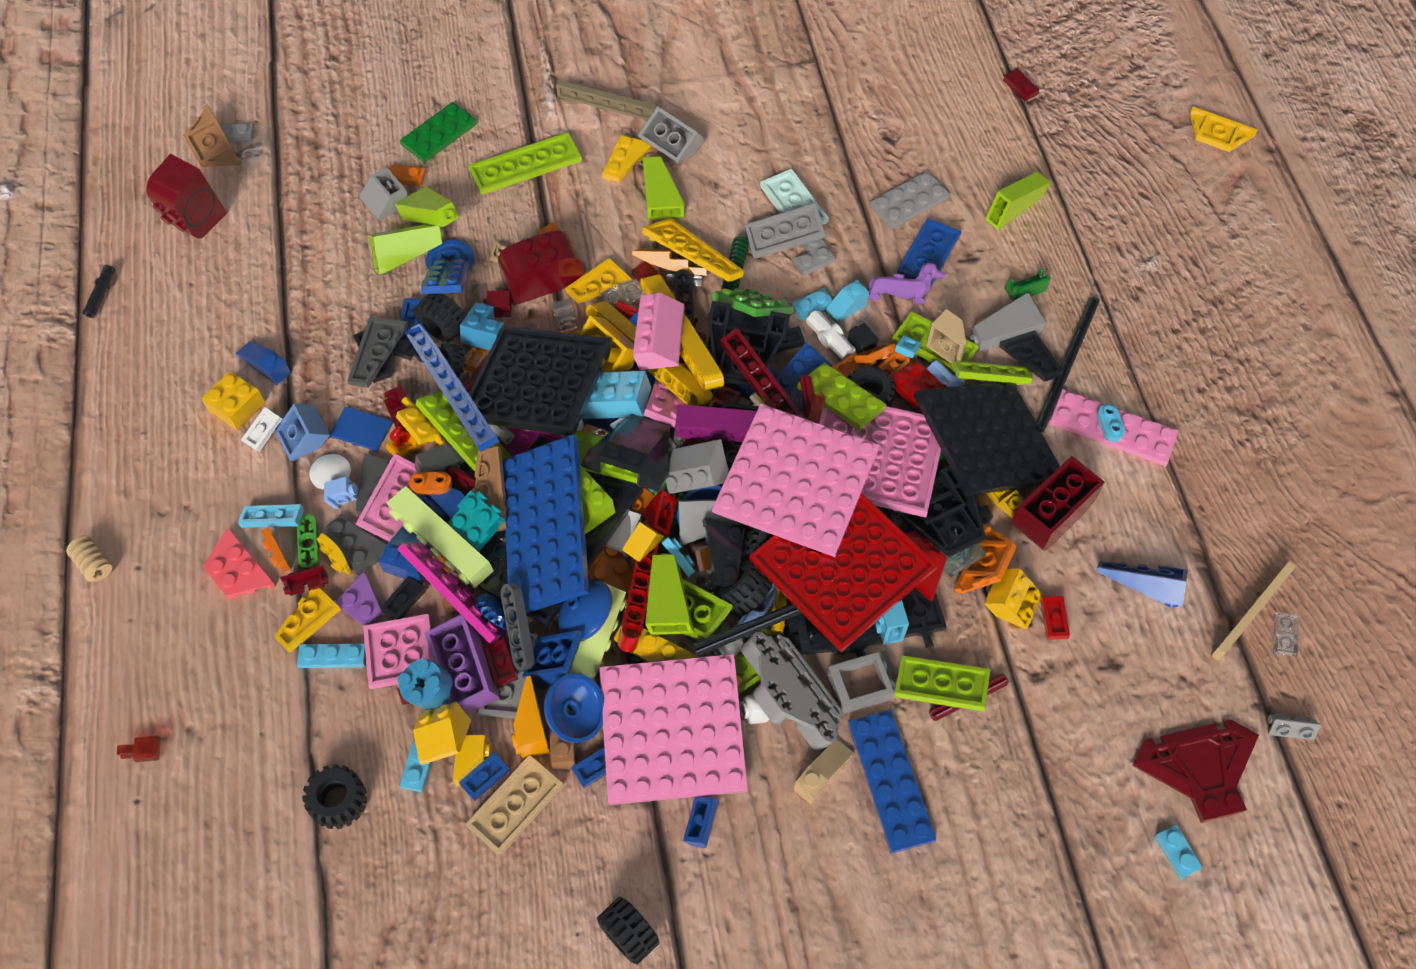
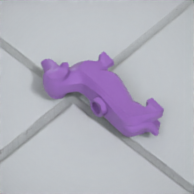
(905, 288)

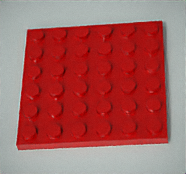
(856, 587)

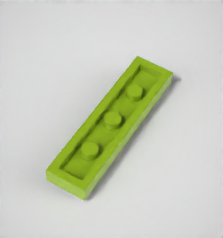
(992, 372)

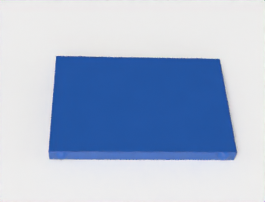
(361, 429)

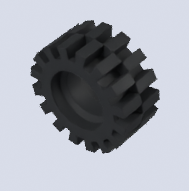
(454, 356)

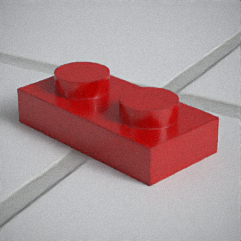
(1055, 617)

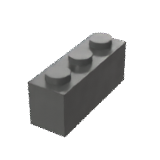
(440, 460)

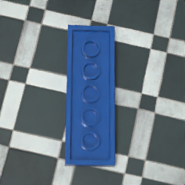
(891, 782)

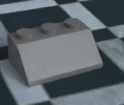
(670, 136)
(696, 467)

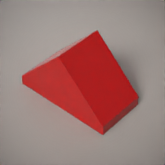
(661, 512)

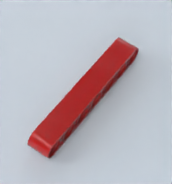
(636, 603)

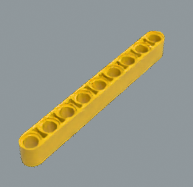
(692, 348)
(675, 378)

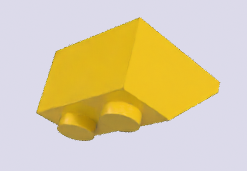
(440, 732)

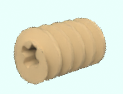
(88, 559)

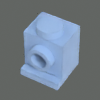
(340, 491)

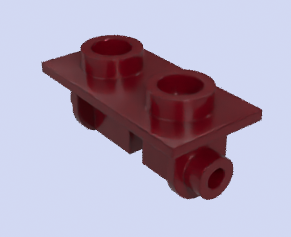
(294, 582)

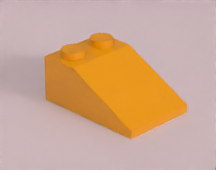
(528, 725)

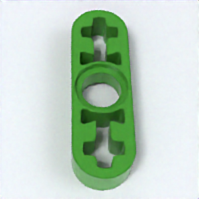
(303, 535)

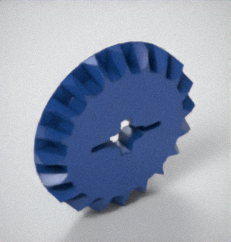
(451, 250)
(492, 609)

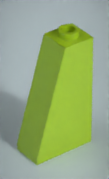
(661, 193)
(1016, 199)
(427, 208)
(401, 245)
(667, 600)

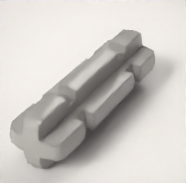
(697, 280)

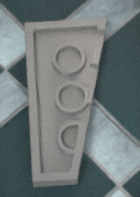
(509, 694)

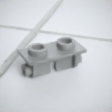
(1297, 728)

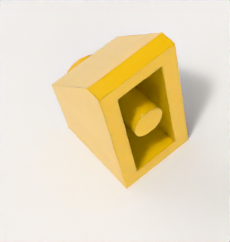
(472, 753)

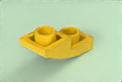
(1006, 501)
(335, 555)

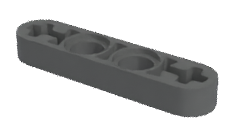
(511, 595)

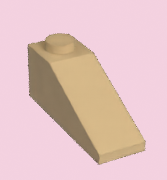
(822, 771)

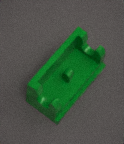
(1031, 285)

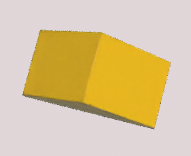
(642, 541)

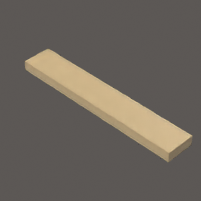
(1253, 611)

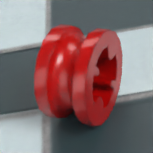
(400, 436)

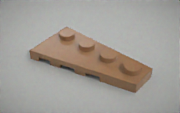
(490, 479)

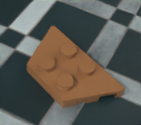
(210, 142)

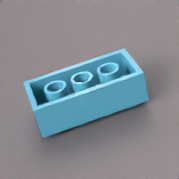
(619, 395)

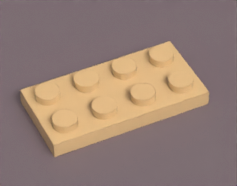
(514, 805)

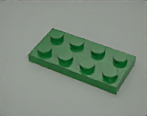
(438, 132)

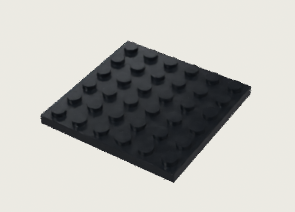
(539, 379)
(987, 437)

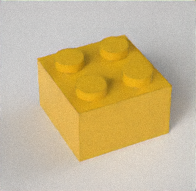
(233, 400)

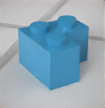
(479, 327)

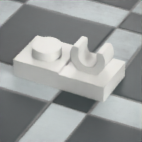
(261, 429)

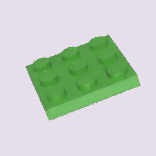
(752, 302)

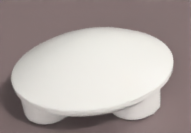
(329, 468)

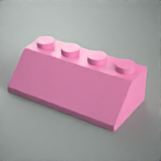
(658, 332)

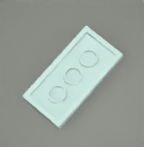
(789, 193)

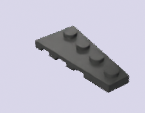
(375, 347)

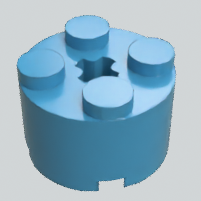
(425, 684)

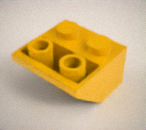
(1014, 598)

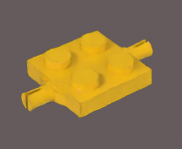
(418, 424)

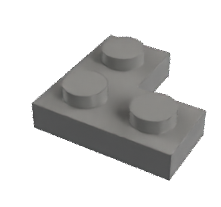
(817, 257)

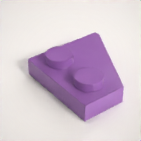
(360, 602)

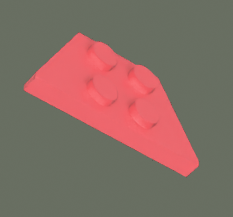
(235, 568)

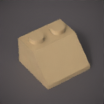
(947, 337)

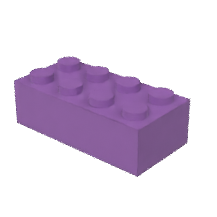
(460, 652)

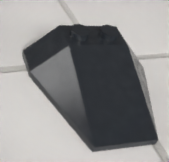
(761, 332)
(636, 447)
(952, 517)

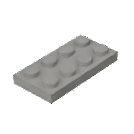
(909, 200)
(785, 231)

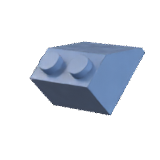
(301, 431)

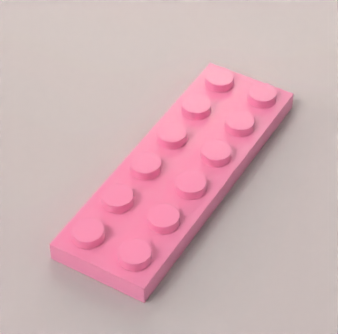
(1141, 435)

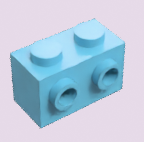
(892, 625)

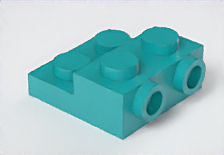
(476, 519)

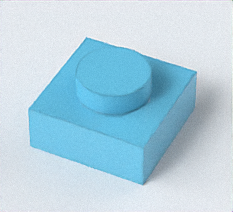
(908, 346)

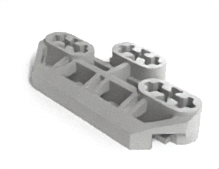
(792, 690)

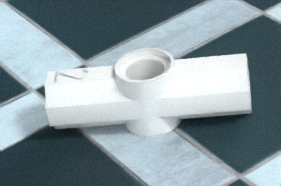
(830, 335)

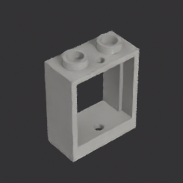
(848, 705)

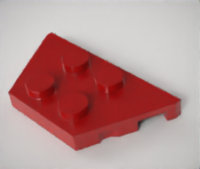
(929, 585)

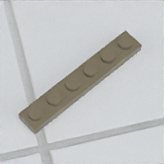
(604, 100)

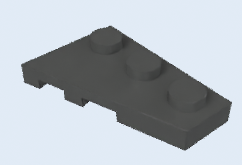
(371, 473)
(357, 545)

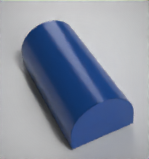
(701, 821)

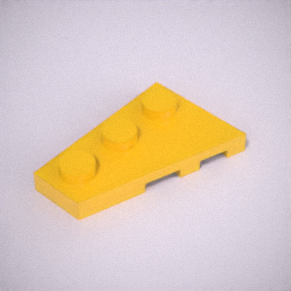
(624, 157)
(310, 615)

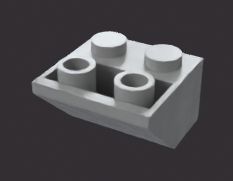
(381, 194)

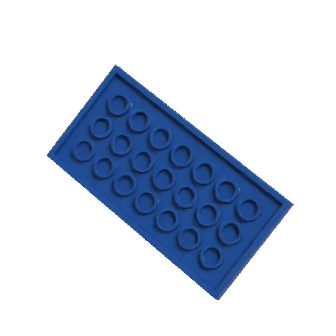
(546, 524)

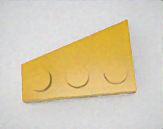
(596, 281)

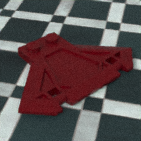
(1202, 766)

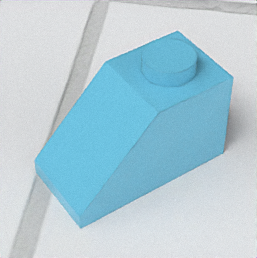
(848, 301)

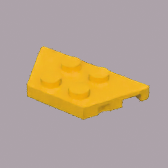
(1219, 130)

